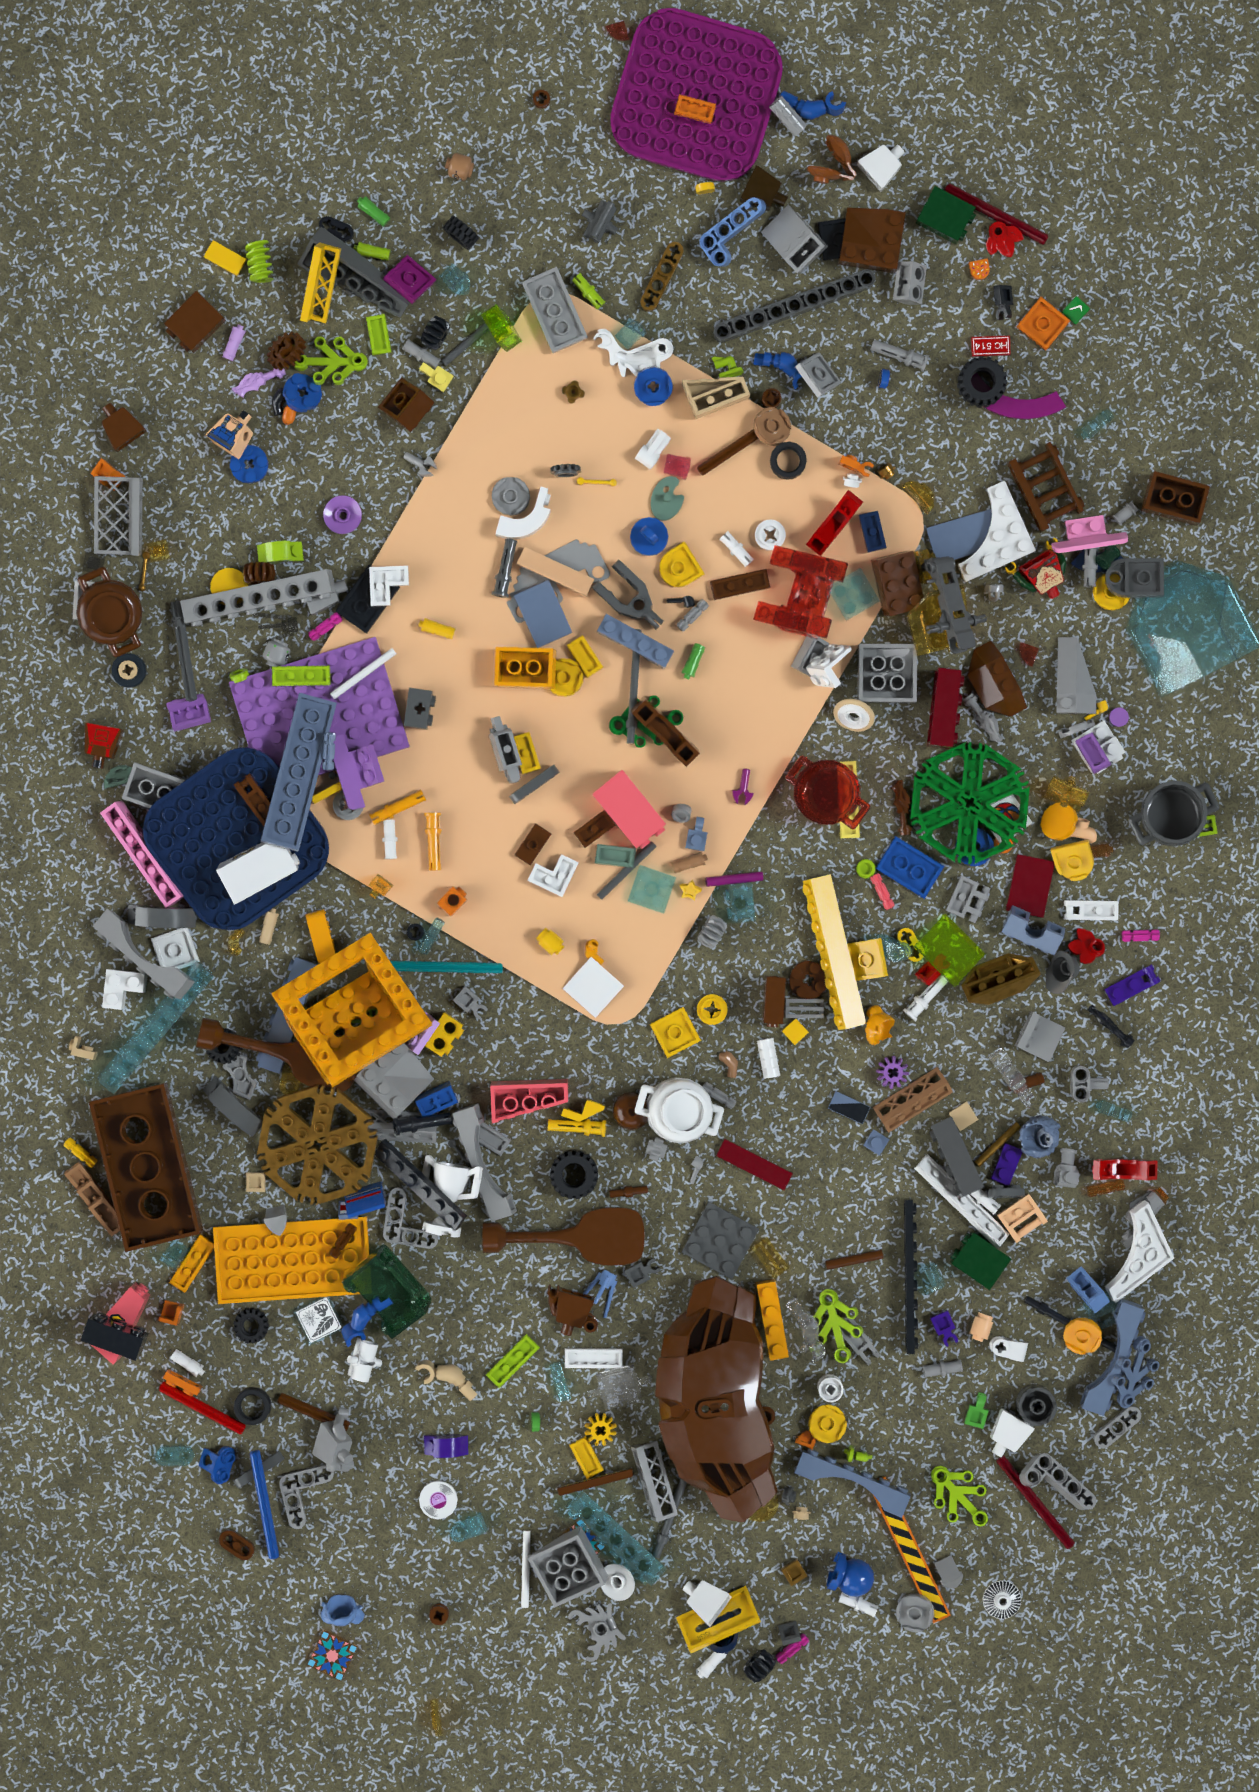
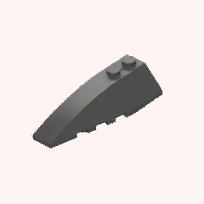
(355, 274)

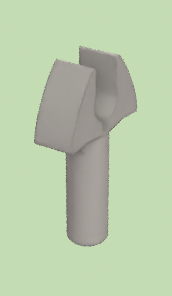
(421, 464)

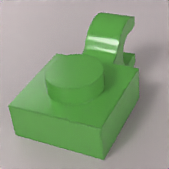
(977, 1413)

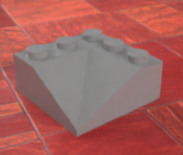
(887, 673)
(394, 1080)
(568, 1567)

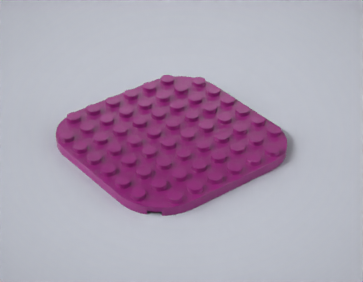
(705, 61)

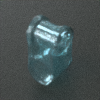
(894, 949)
(471, 1528)

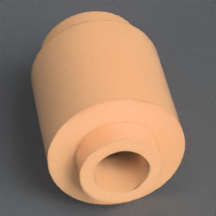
(981, 1327)

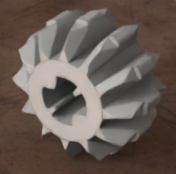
(712, 931)

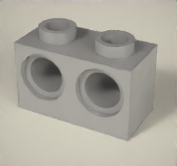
(909, 283)

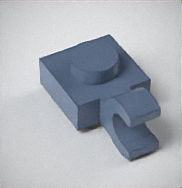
(697, 838)

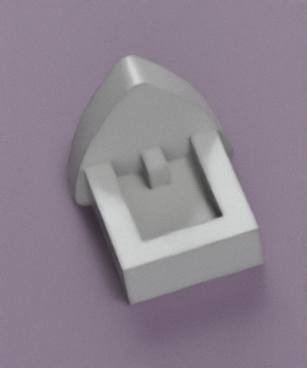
(276, 1219)
(949, 1572)

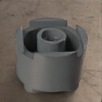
(1040, 1415)

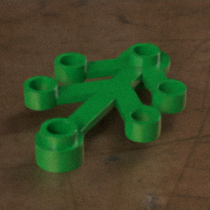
(624, 717)

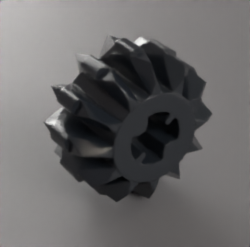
(435, 332)
(759, 1665)

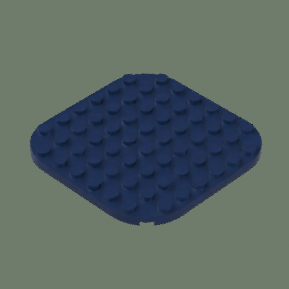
(211, 822)

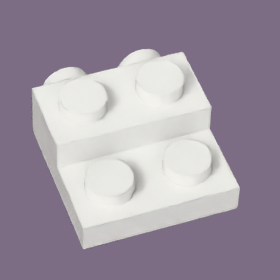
(1107, 741)

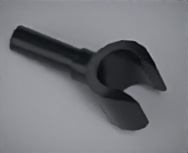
(687, 600)

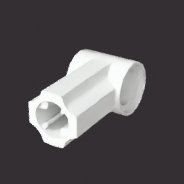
(651, 451)

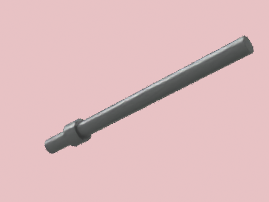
(631, 723)
(663, 1537)

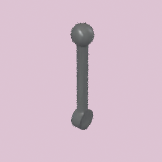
(452, 1143)

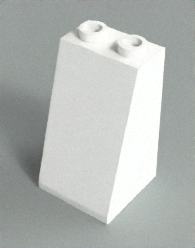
(256, 870)

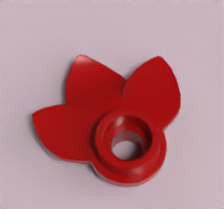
(1005, 241)
(1084, 948)

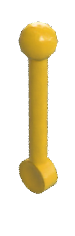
(581, 481)

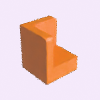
(171, 1312)

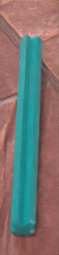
(461, 967)

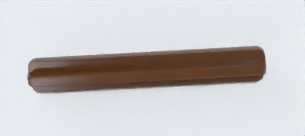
(727, 452)
(308, 1409)

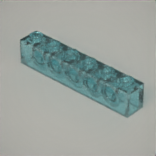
(654, 1568)

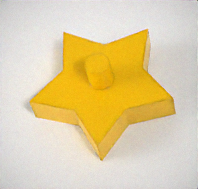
(690, 890)

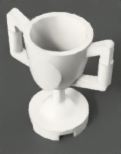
(452, 1182)

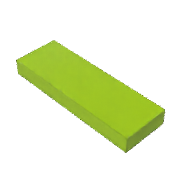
(301, 676)
(512, 1361)

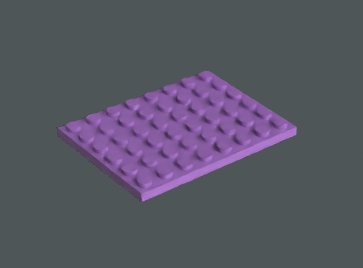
(362, 714)

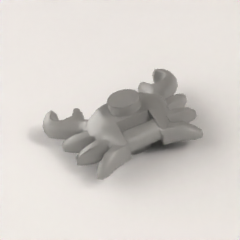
(602, 1628)

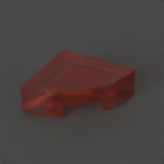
(618, 31)
(1028, 653)

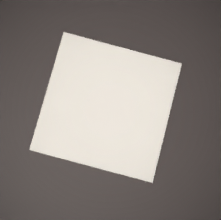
(593, 987)

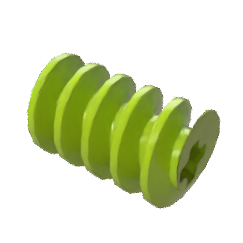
(257, 261)

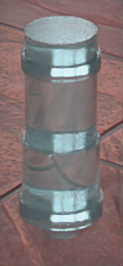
(1095, 425)
(1112, 1110)

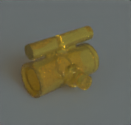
(1066, 793)

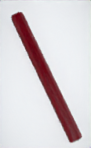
(998, 214)
(1036, 1503)

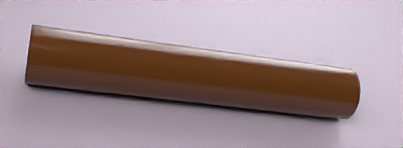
(854, 1259)

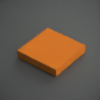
(1043, 323)

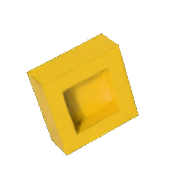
(795, 1031)

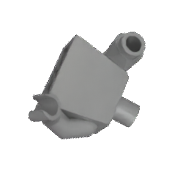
(334, 1444)

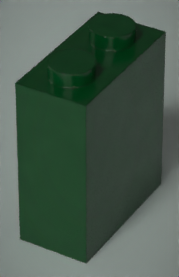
(946, 215)
(979, 1260)

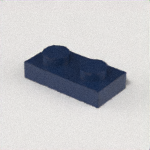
(872, 531)

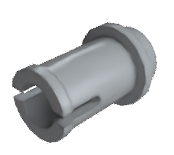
(1125, 513)

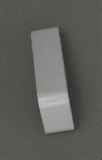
(1061, 1484)

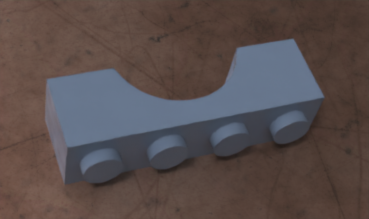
(635, 640)

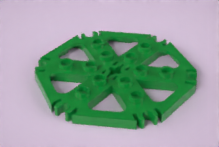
(985, 795)

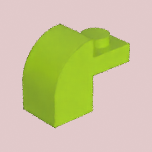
(280, 552)

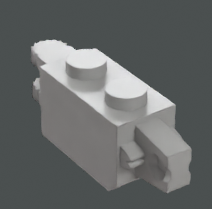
(505, 750)

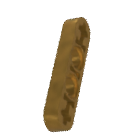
(660, 276)

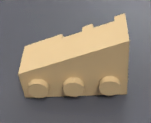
(714, 394)

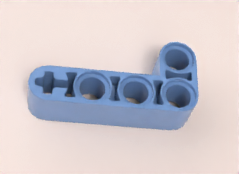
(734, 228)

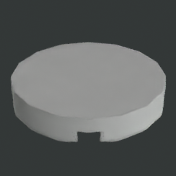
(510, 496)
(915, 1612)

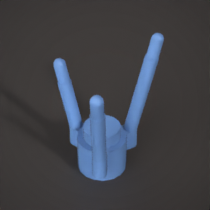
(606, 1280)

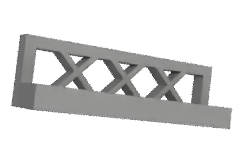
(386, 1130)
(647, 1481)

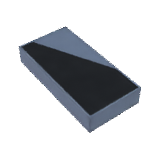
(849, 1107)

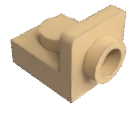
(84, 1052)

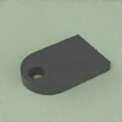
(1138, 577)

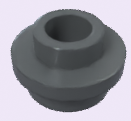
(789, 1495)

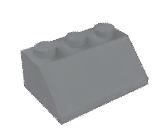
(148, 785)

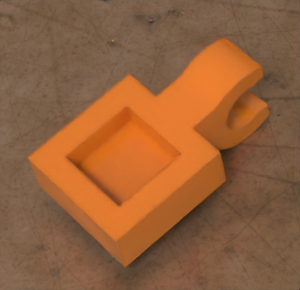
(851, 463)

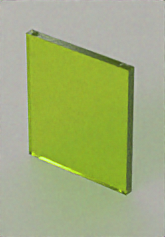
(949, 950)

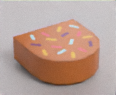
(979, 269)

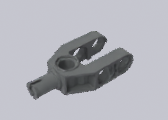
(629, 610)

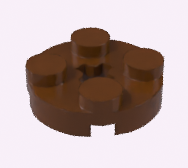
(802, 989)

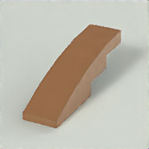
(94, 1197)

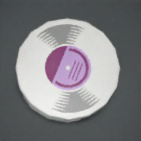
(438, 1499)

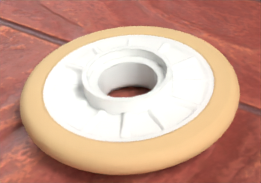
(845, 707)

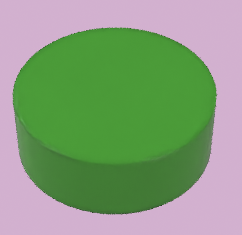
(535, 1421)

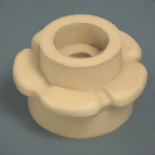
(801, 1513)

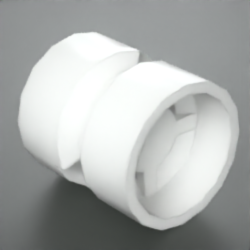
(830, 1388)

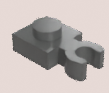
(639, 1273)

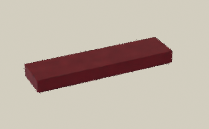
(754, 1164)

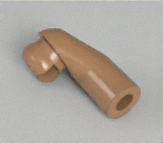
(731, 1062)

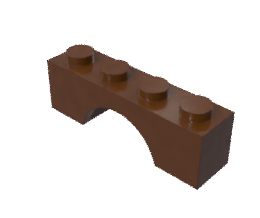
(665, 731)

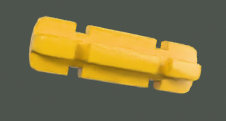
(80, 1152)

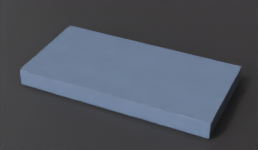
(960, 536)

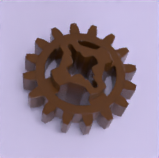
(286, 350)

